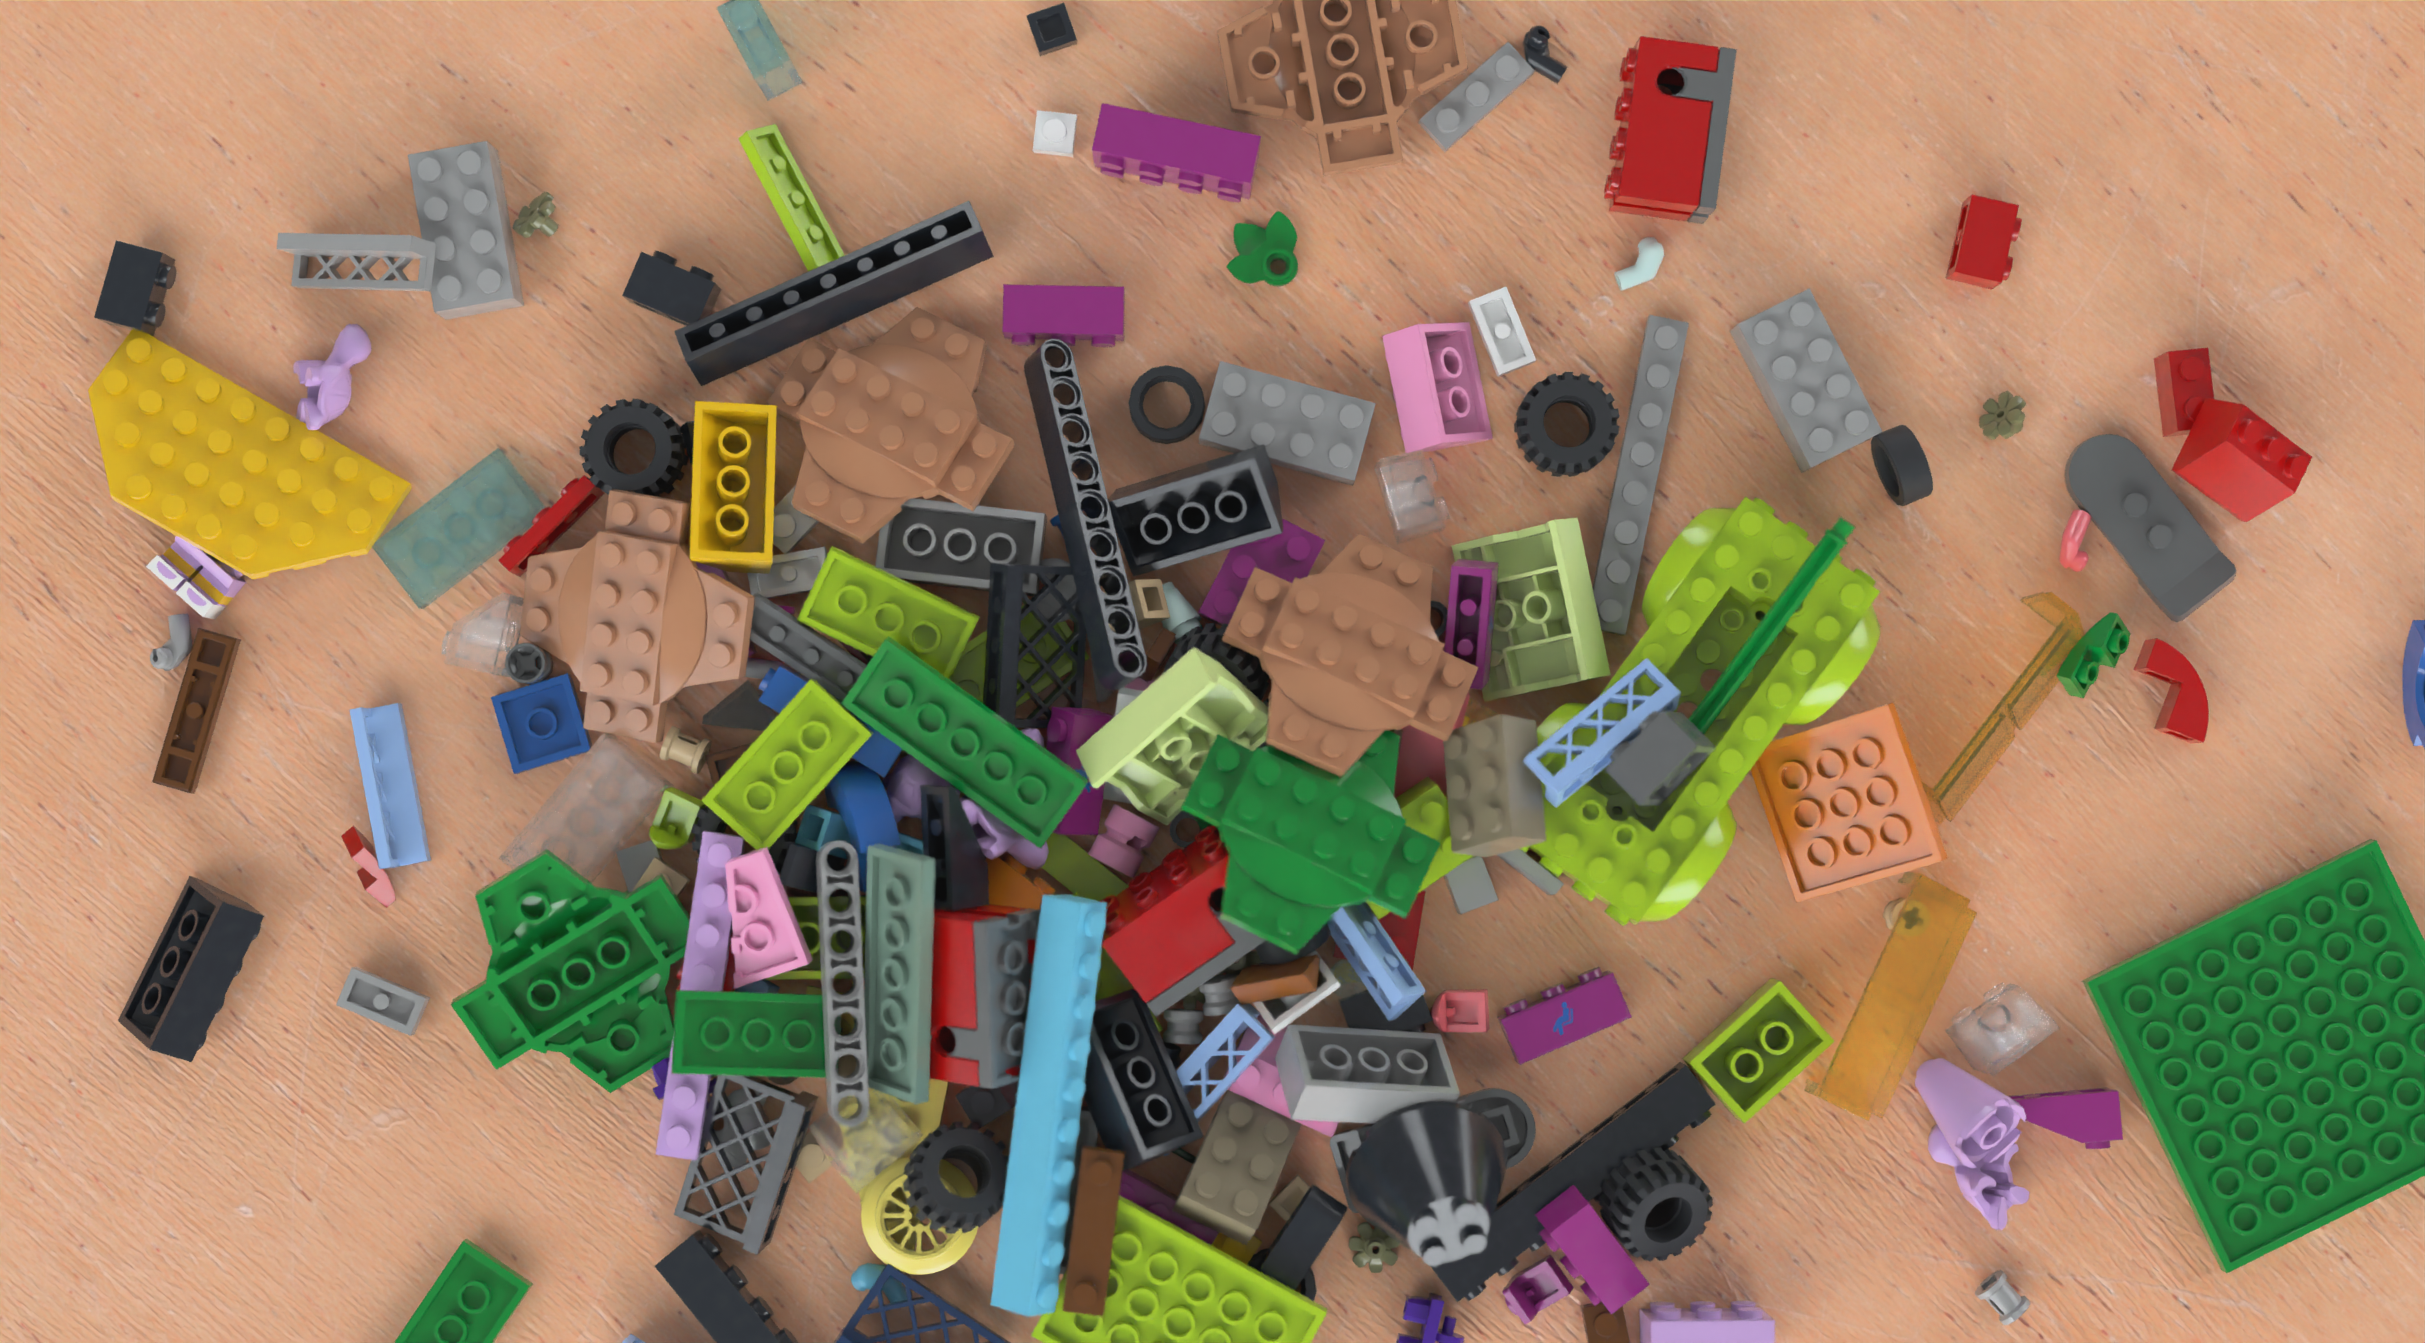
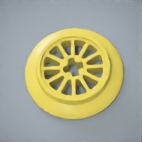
(894, 1253)

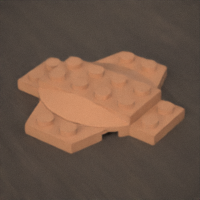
(1342, 70)
(890, 424)
(636, 616)
(1350, 655)

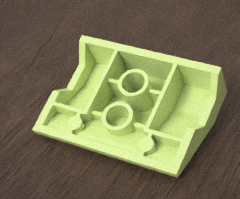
(1543, 609)
(1167, 731)

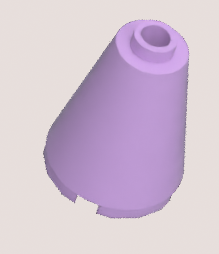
(1969, 1112)

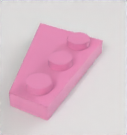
(763, 921)

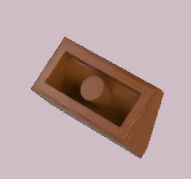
(1277, 981)

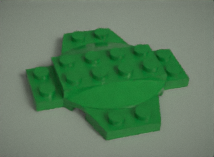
(1308, 837)
(576, 971)

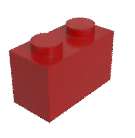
(1983, 242)
(2182, 386)

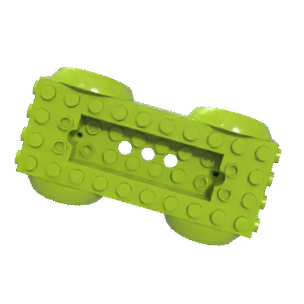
(1699, 614)

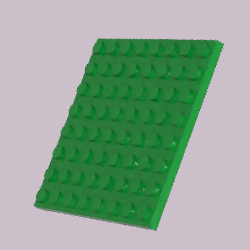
(2281, 1052)

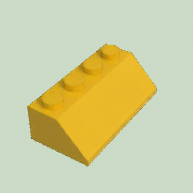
(733, 486)

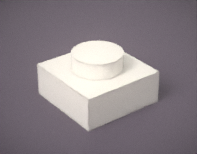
(1055, 133)

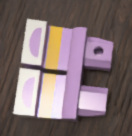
(197, 577)

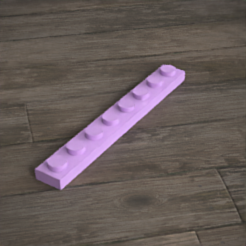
(702, 971)

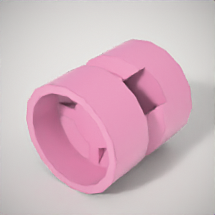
(1123, 841)

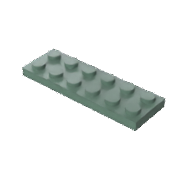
(898, 971)

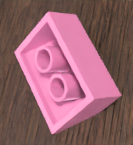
(1437, 386)
(1262, 1080)

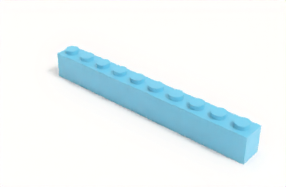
(1048, 1104)

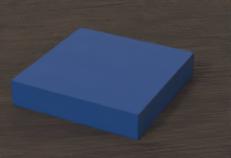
(542, 723)

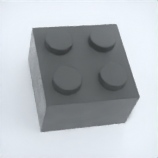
(1659, 757)

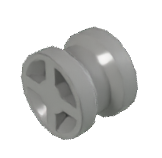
(1218, 995)
(1183, 1026)

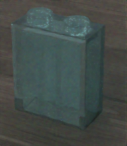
(760, 46)

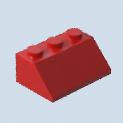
(2240, 459)

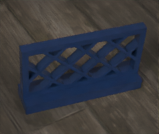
(850, 1334)

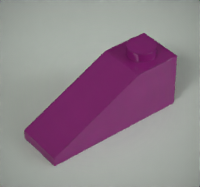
(2081, 1115)

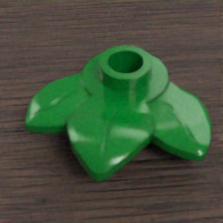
(1261, 248)

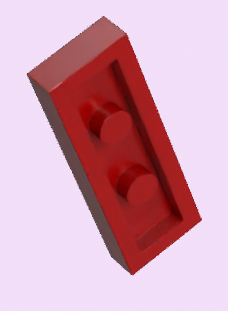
(550, 524)

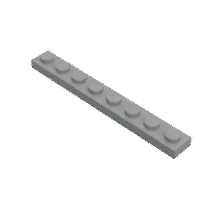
(1637, 471)

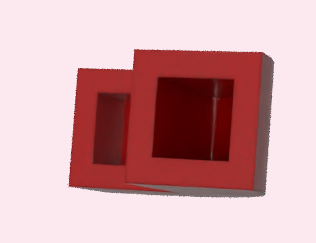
(2186, 704)

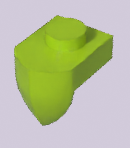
(675, 819)

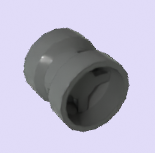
(523, 659)

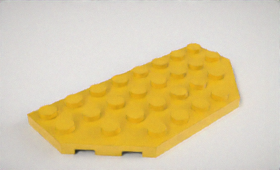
(232, 466)

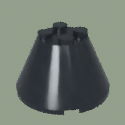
(1430, 1179)

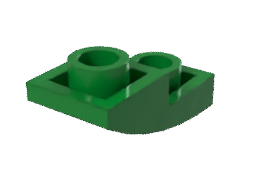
(2097, 647)

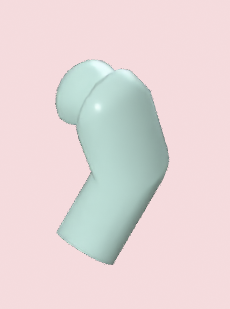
(1646, 266)

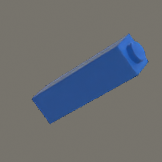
(785, 683)

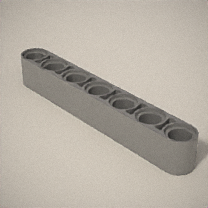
(851, 1001)

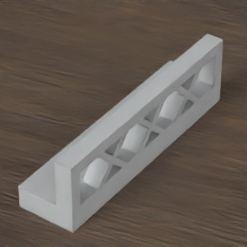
(355, 247)

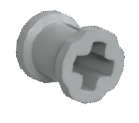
(2002, 1297)

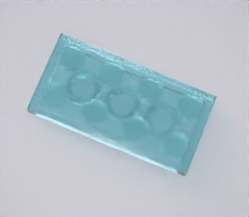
(459, 528)

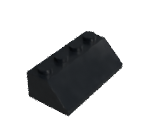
(1197, 510)
(190, 970)
(1134, 1084)

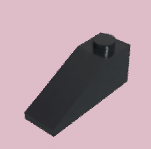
(950, 840)

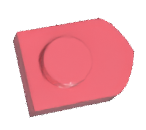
(1461, 1011)

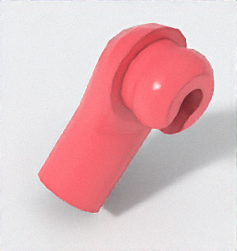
(2072, 537)

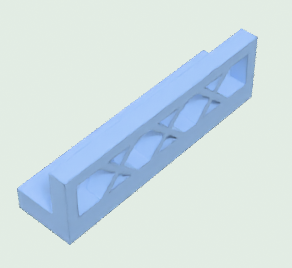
(1597, 756)
(390, 786)
(1375, 959)
(1216, 1045)

